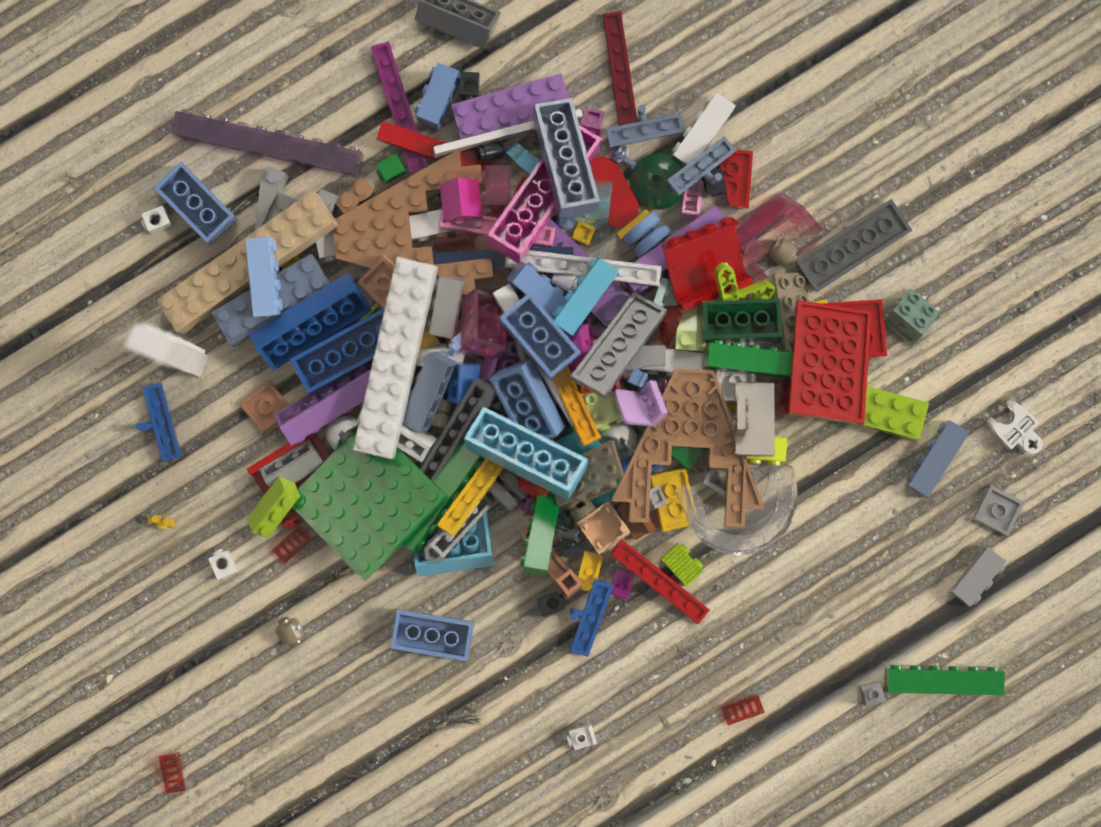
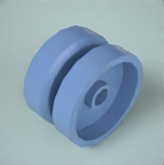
(646, 234)

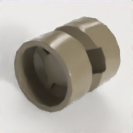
(441, 417)
(577, 515)

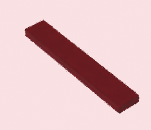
(619, 68)

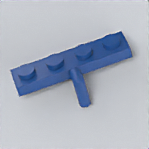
(161, 422)
(590, 617)

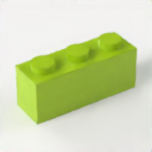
(273, 507)

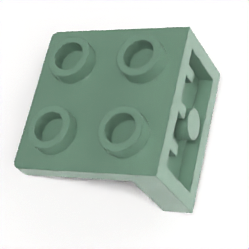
(911, 317)

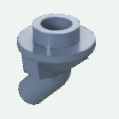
(620, 154)
(566, 222)

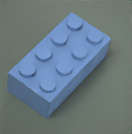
(195, 203)
(539, 336)
(527, 399)
(432, 634)

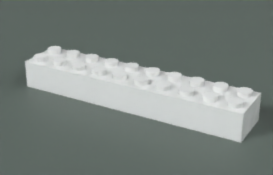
(167, 349)
(395, 358)

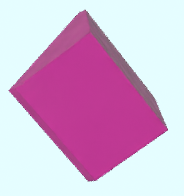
(461, 199)

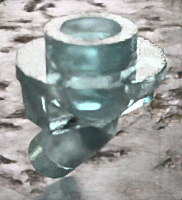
(566, 519)

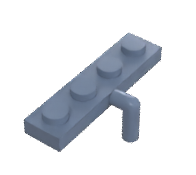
(645, 129)
(701, 167)

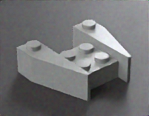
(273, 201)

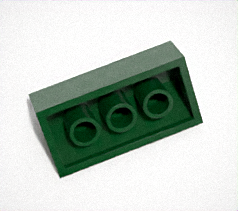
(741, 320)

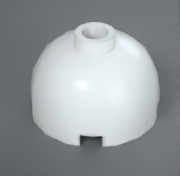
(340, 430)
(623, 436)

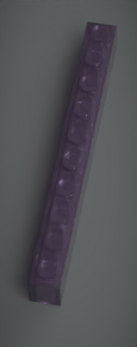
(267, 143)

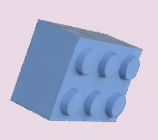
(437, 96)

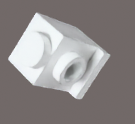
(585, 730)

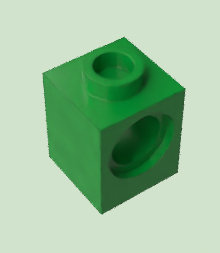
(390, 169)

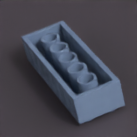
(565, 158)
(297, 284)

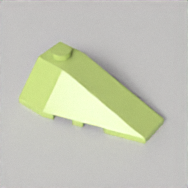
(689, 332)

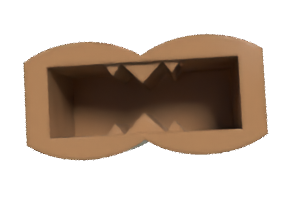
(359, 193)

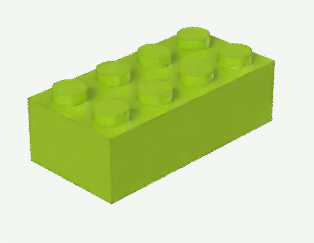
(894, 413)

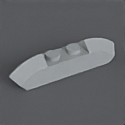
(442, 542)

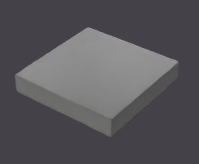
(998, 510)

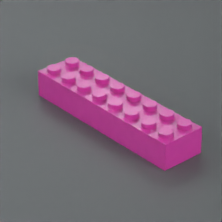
(530, 209)

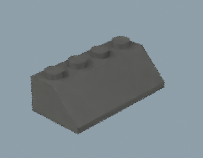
(459, 18)

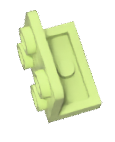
(602, 410)

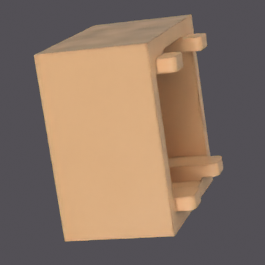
(603, 527)

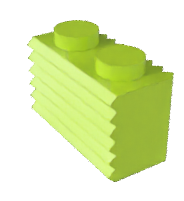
(682, 564)

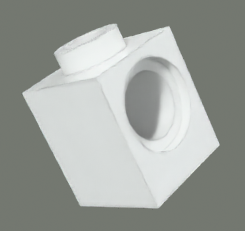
(165, 220)
(230, 568)

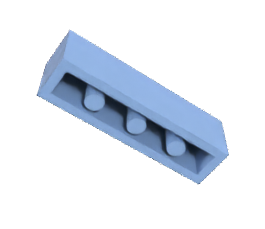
(263, 276)

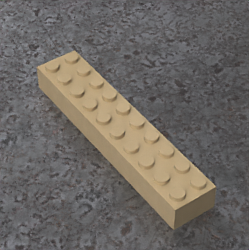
(229, 273)

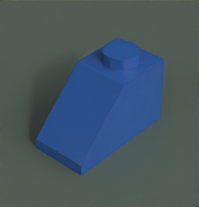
(461, 380)

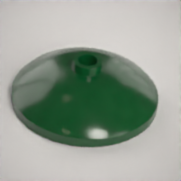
(650, 193)

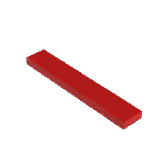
(420, 144)
(659, 581)

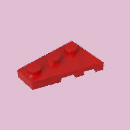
(737, 178)

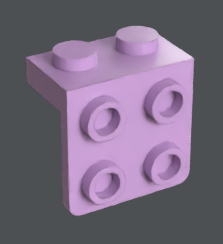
(641, 407)

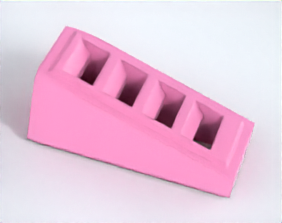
(690, 212)

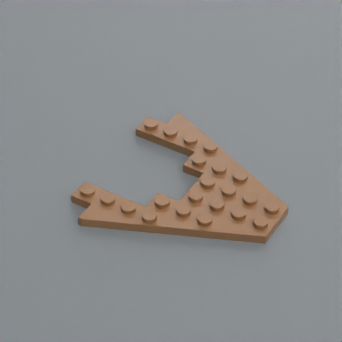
(384, 227)
(694, 419)

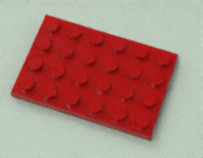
(829, 362)

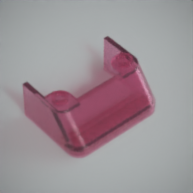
(763, 220)

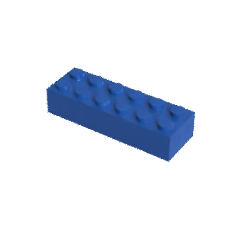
(310, 321)
(339, 354)

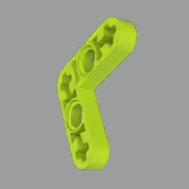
(734, 293)

